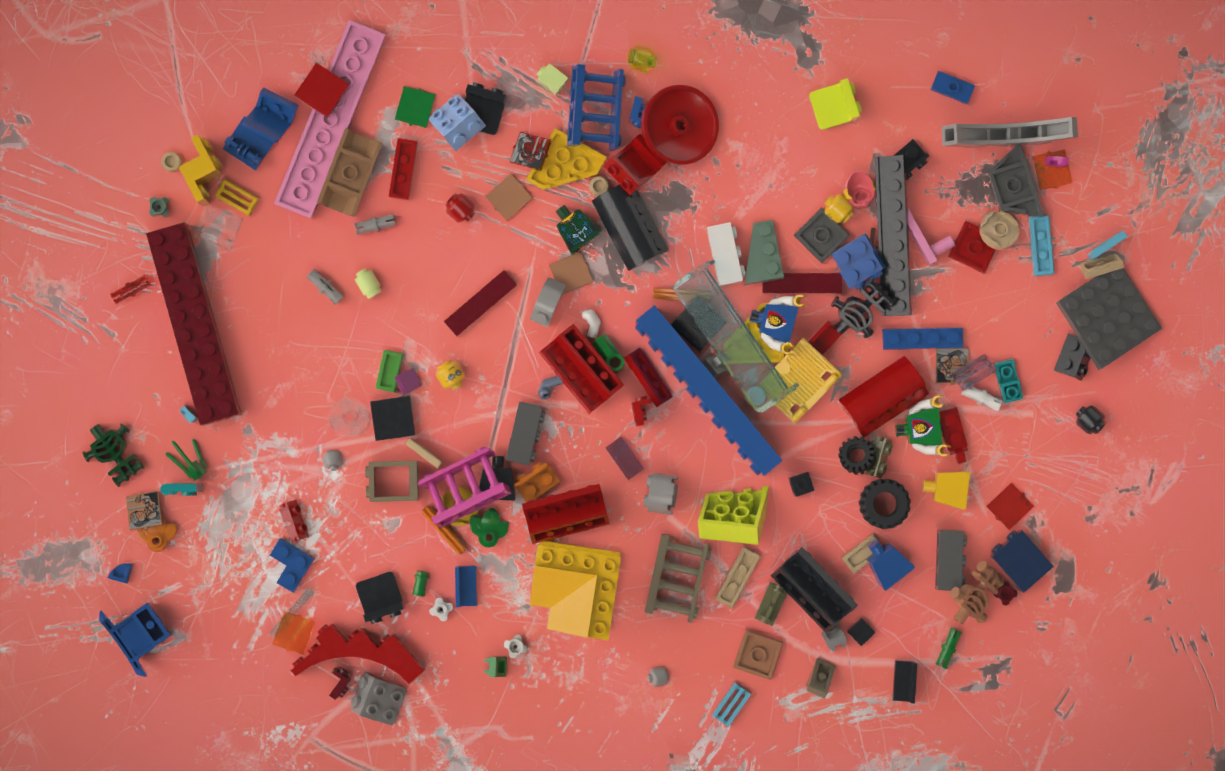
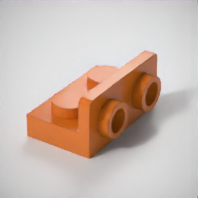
(537, 482)

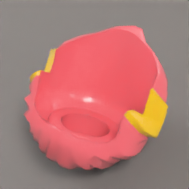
(859, 189)

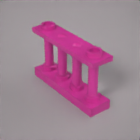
(479, 498)

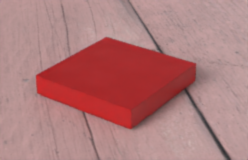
(321, 90)
(971, 249)

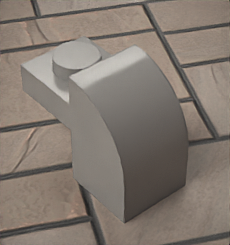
(547, 301)

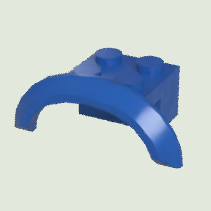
(137, 634)

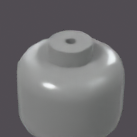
(332, 459)
(658, 676)

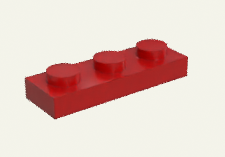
(403, 169)
(648, 377)

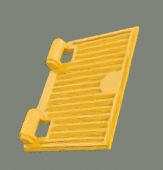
(806, 369)

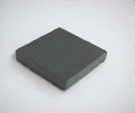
(821, 235)

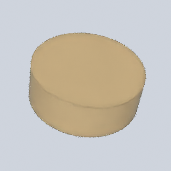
(171, 161)
(598, 185)

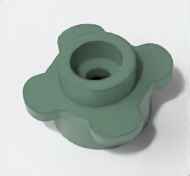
(154, 202)

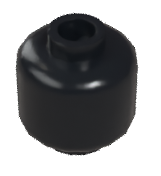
(1090, 419)

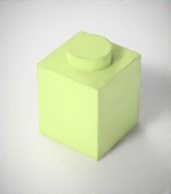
(552, 79)

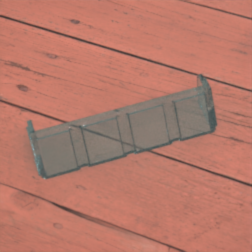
(731, 338)

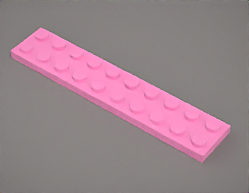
(322, 135)

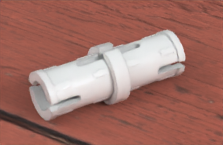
(982, 397)

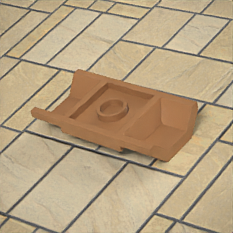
(349, 173)

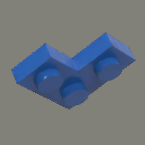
(296, 564)

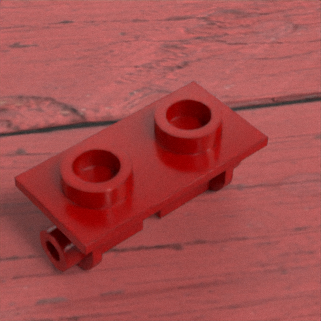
(291, 512)

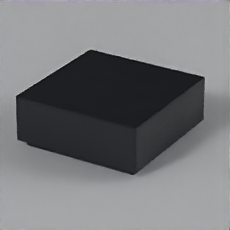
(861, 632)

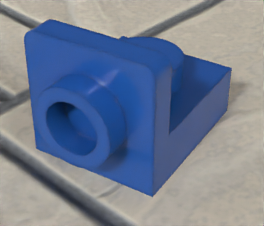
(637, 110)

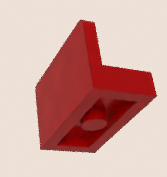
(824, 338)

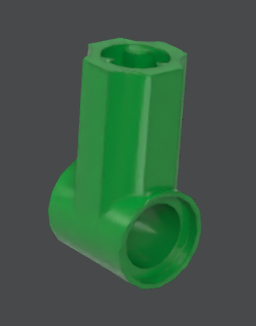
(608, 351)

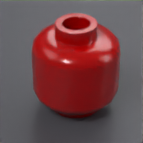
(460, 208)

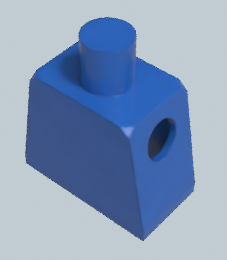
(887, 564)

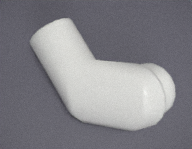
(594, 322)

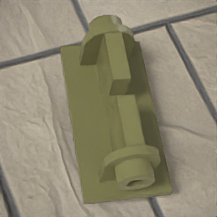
(882, 450)
(771, 604)

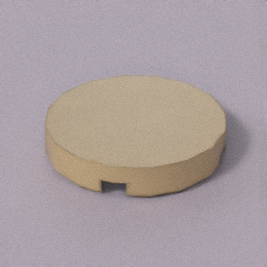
(999, 230)

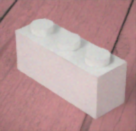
(725, 254)

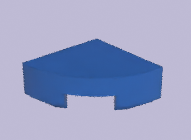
(121, 573)

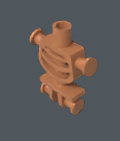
(978, 600)

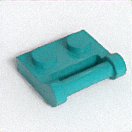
(187, 489)

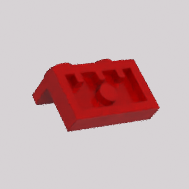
(638, 413)

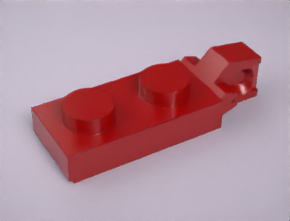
(953, 434)

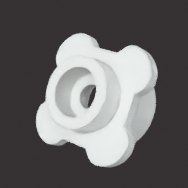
(439, 603)
(517, 640)

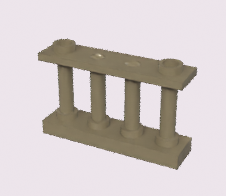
(662, 564)

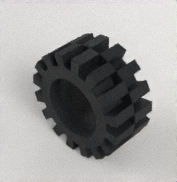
(848, 447)

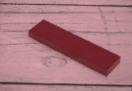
(805, 284)
(480, 303)

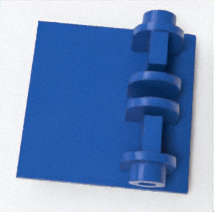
(247, 146)

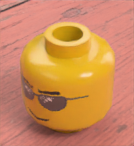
(450, 375)

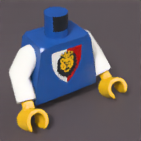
(778, 321)

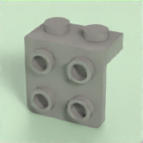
(377, 699)

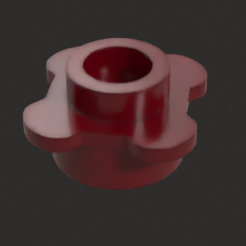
(1011, 593)

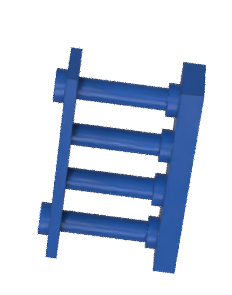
(577, 115)

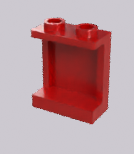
(634, 165)

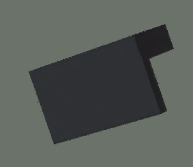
(904, 681)

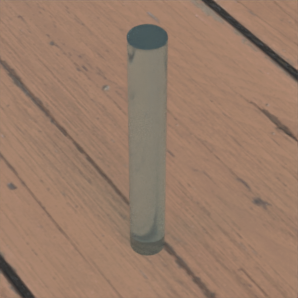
(295, 608)

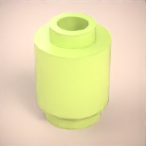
(367, 283)

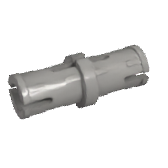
(374, 224)
(325, 286)

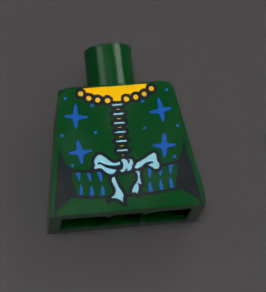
(576, 229)

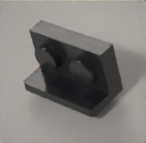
(914, 157)

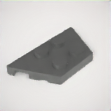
(1014, 185)

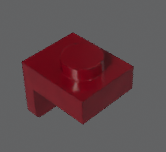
(340, 689)

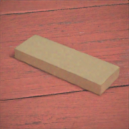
(737, 577)

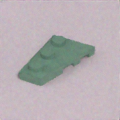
(764, 256)

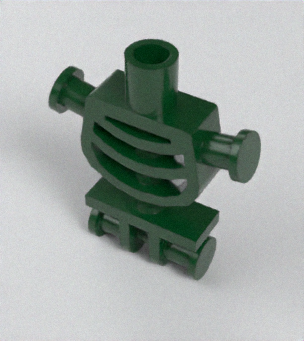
(102, 437)

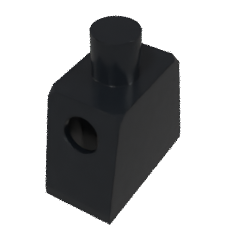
(503, 475)

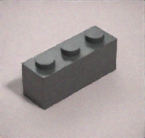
(525, 433)
(950, 559)

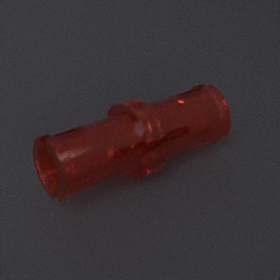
(130, 289)

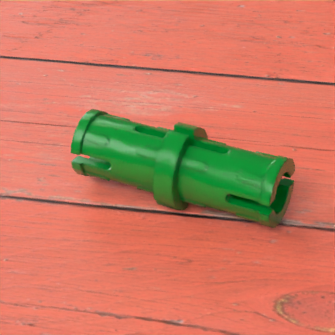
(948, 648)

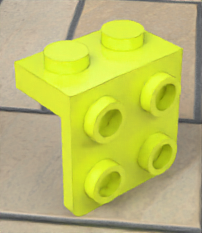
(835, 104)

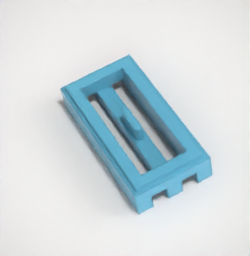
(1107, 245)
(737, 709)

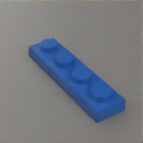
(922, 338)

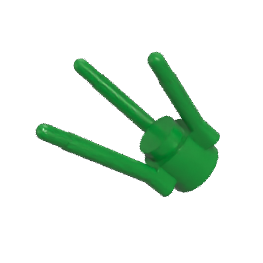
(196, 469)

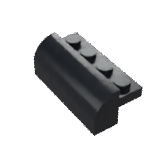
(629, 226)
(814, 589)

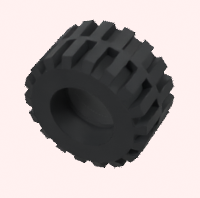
(902, 503)

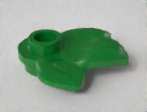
(488, 524)

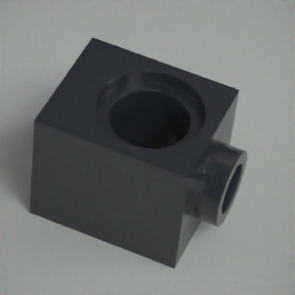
(801, 484)

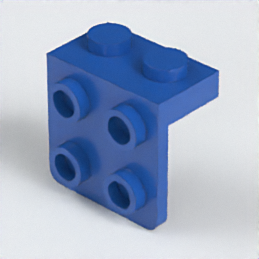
(271, 115)

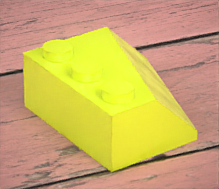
(734, 516)

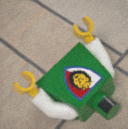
(924, 427)

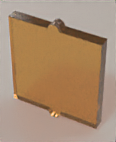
(1051, 176)
(293, 633)

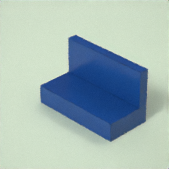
(465, 586)

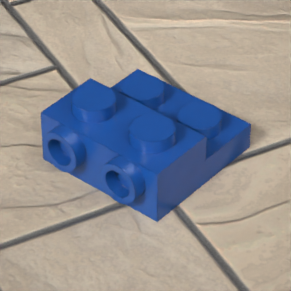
(858, 261)

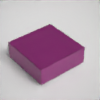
(408, 381)

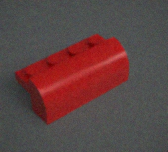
(581, 368)
(884, 396)
(565, 513)

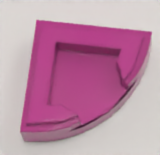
(1056, 161)

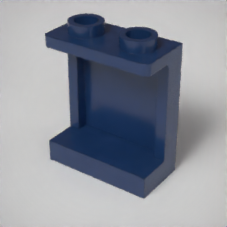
(1021, 560)

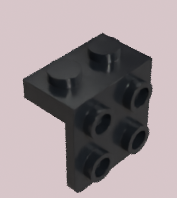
(487, 105)
(380, 597)

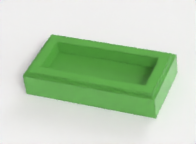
(389, 368)

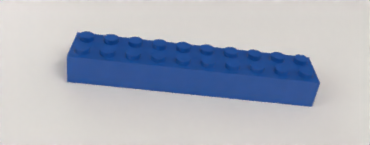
(708, 391)

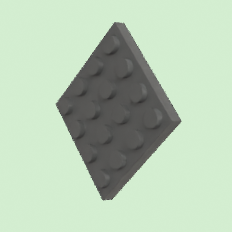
(1108, 316)

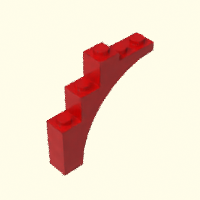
(333, 645)

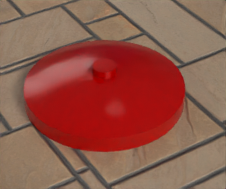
(680, 124)

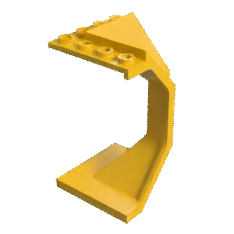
(576, 587)

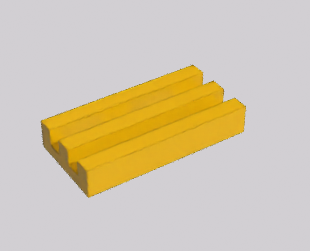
(251, 205)

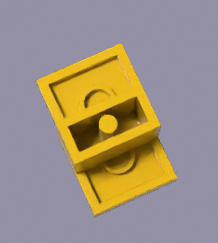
(201, 170)

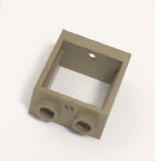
(413, 481)

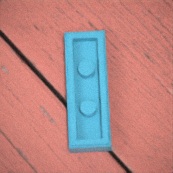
(1041, 245)

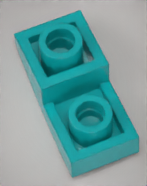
(1008, 381)

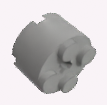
(661, 493)

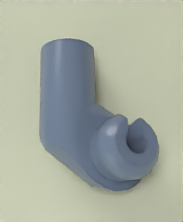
(547, 385)

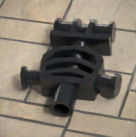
(850, 318)

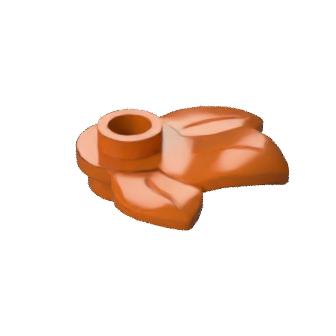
(163, 532)

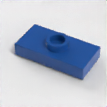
(952, 87)

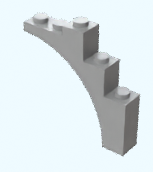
(1009, 134)

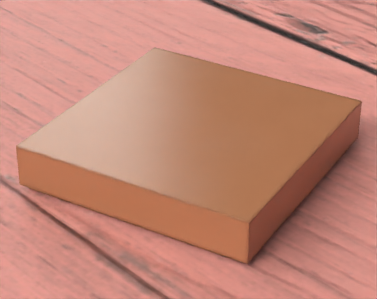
(757, 654)

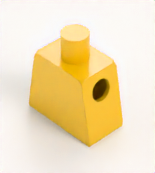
(949, 488)

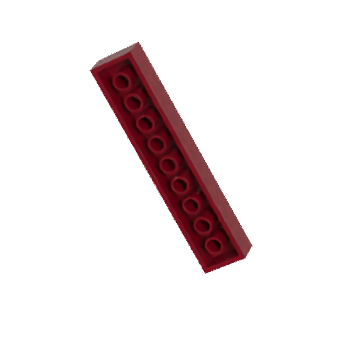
(193, 324)

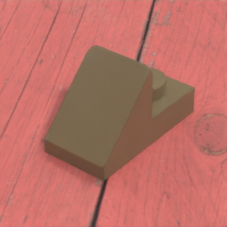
(820, 678)

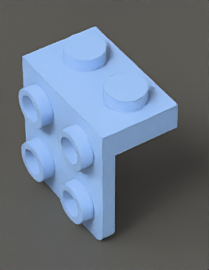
(456, 122)

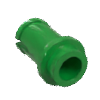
(420, 583)

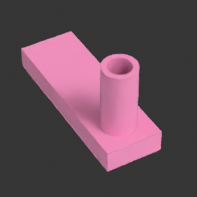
(928, 252)

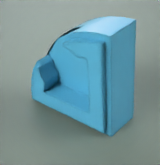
(189, 415)

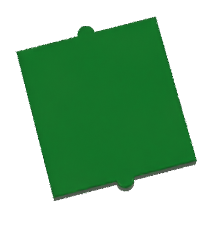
(415, 107)

